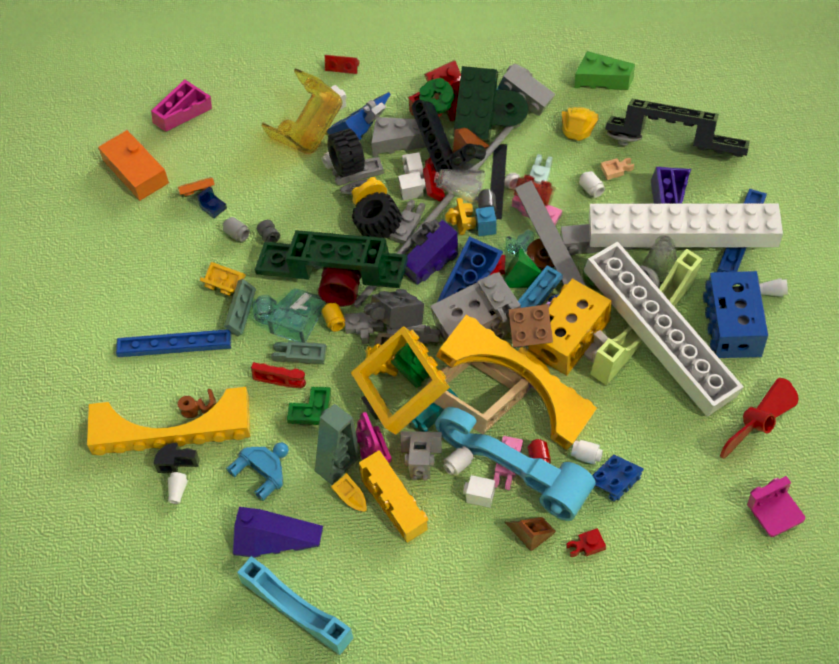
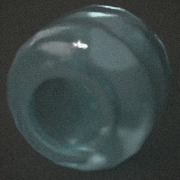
(263, 308)

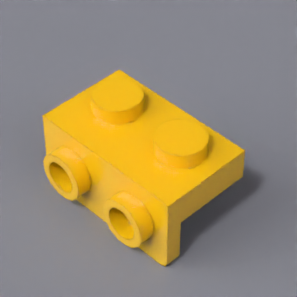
(222, 278)

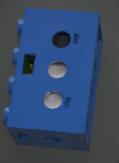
(735, 314)

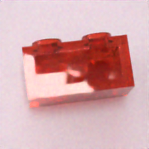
(543, 188)

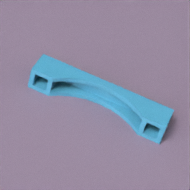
(316, 622)

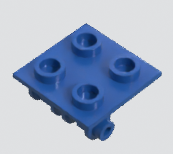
(617, 476)

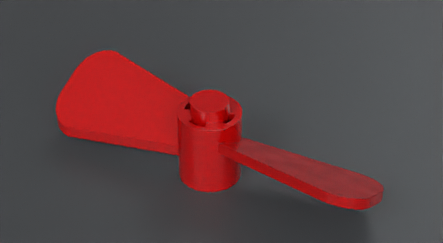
(777, 401)

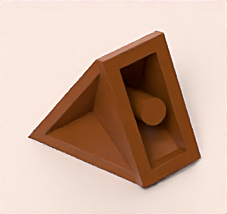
(465, 136)
(532, 531)

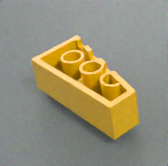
(392, 496)

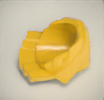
(578, 122)

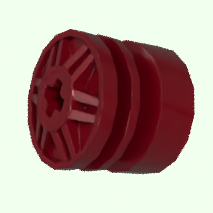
(339, 286)

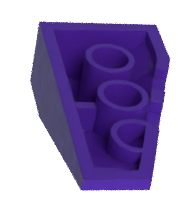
(266, 532)

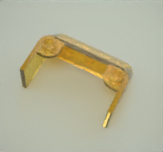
(314, 119)

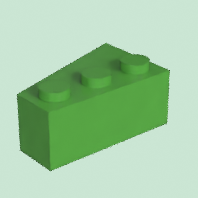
(604, 71)

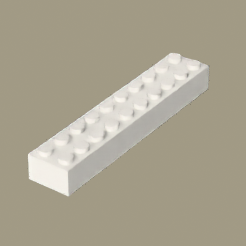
(686, 224)
(663, 329)

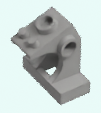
(420, 447)

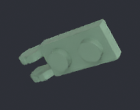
(299, 352)

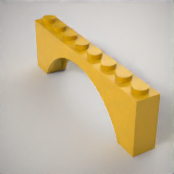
(565, 407)
(223, 422)

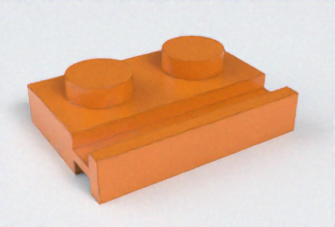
(188, 189)

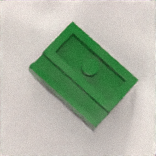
(410, 366)

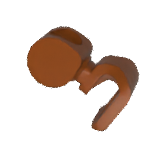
(189, 407)

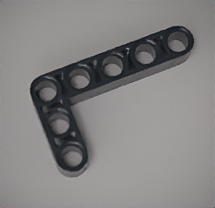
(437, 141)

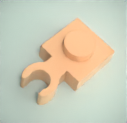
(615, 169)

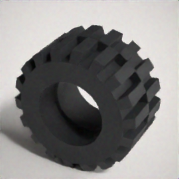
(346, 152)
(377, 216)

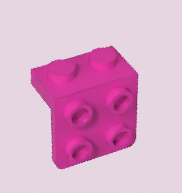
(370, 438)
(775, 507)

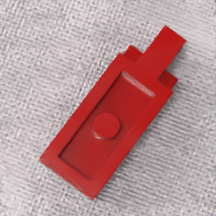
(429, 174)

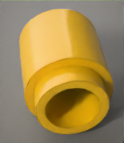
(333, 317)

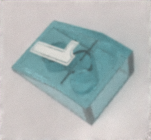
(296, 315)

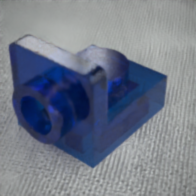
(210, 203)

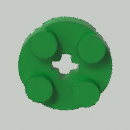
(438, 86)

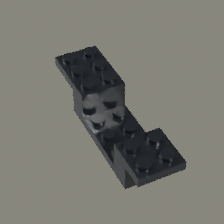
(706, 125)

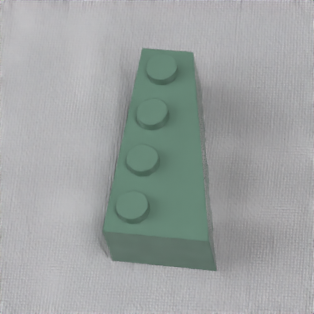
(336, 444)

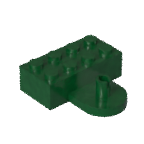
(483, 106)

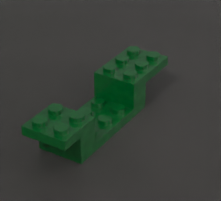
(333, 251)

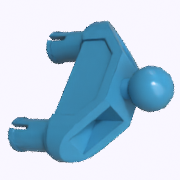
(265, 464)

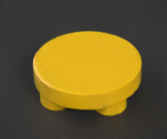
(369, 187)

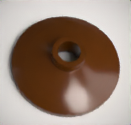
(536, 252)

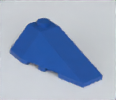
(356, 119)
(473, 264)

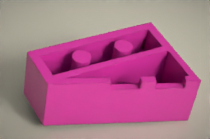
(180, 106)

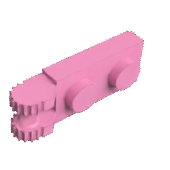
(516, 444)

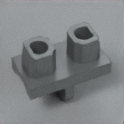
(420, 236)

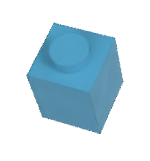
(485, 221)

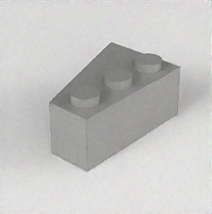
(534, 92)
(396, 134)

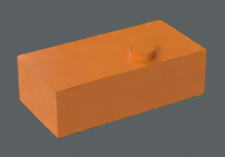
(133, 165)

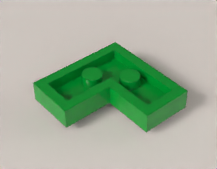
(310, 412)

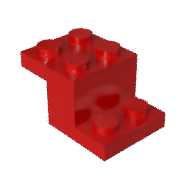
(452, 75)

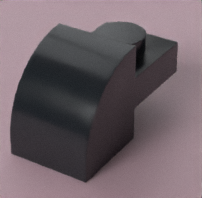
(171, 458)

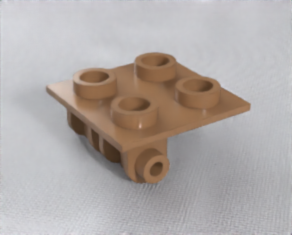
(530, 326)

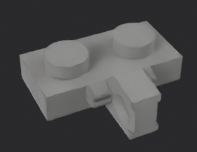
(362, 324)

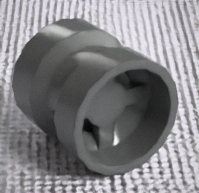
(268, 231)

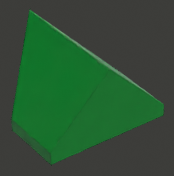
(521, 271)

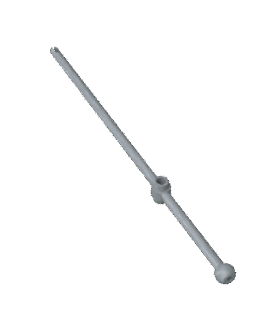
(408, 244)

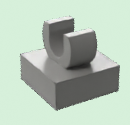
(373, 111)

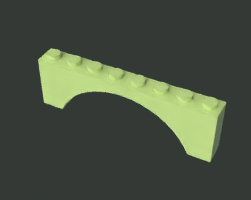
(617, 351)

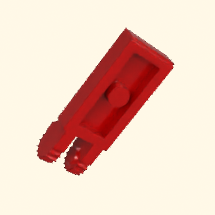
(278, 375)

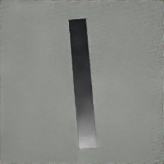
(498, 177)

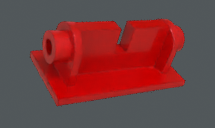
(341, 64)

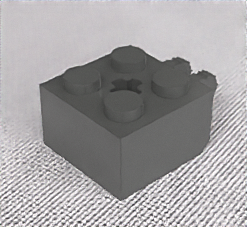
(395, 309)

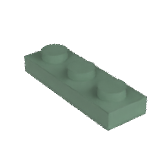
(240, 307)

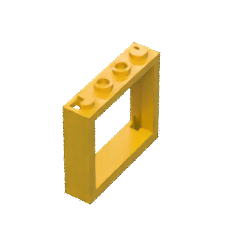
(420, 401)

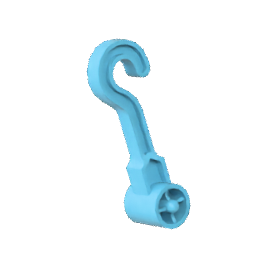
(561, 489)

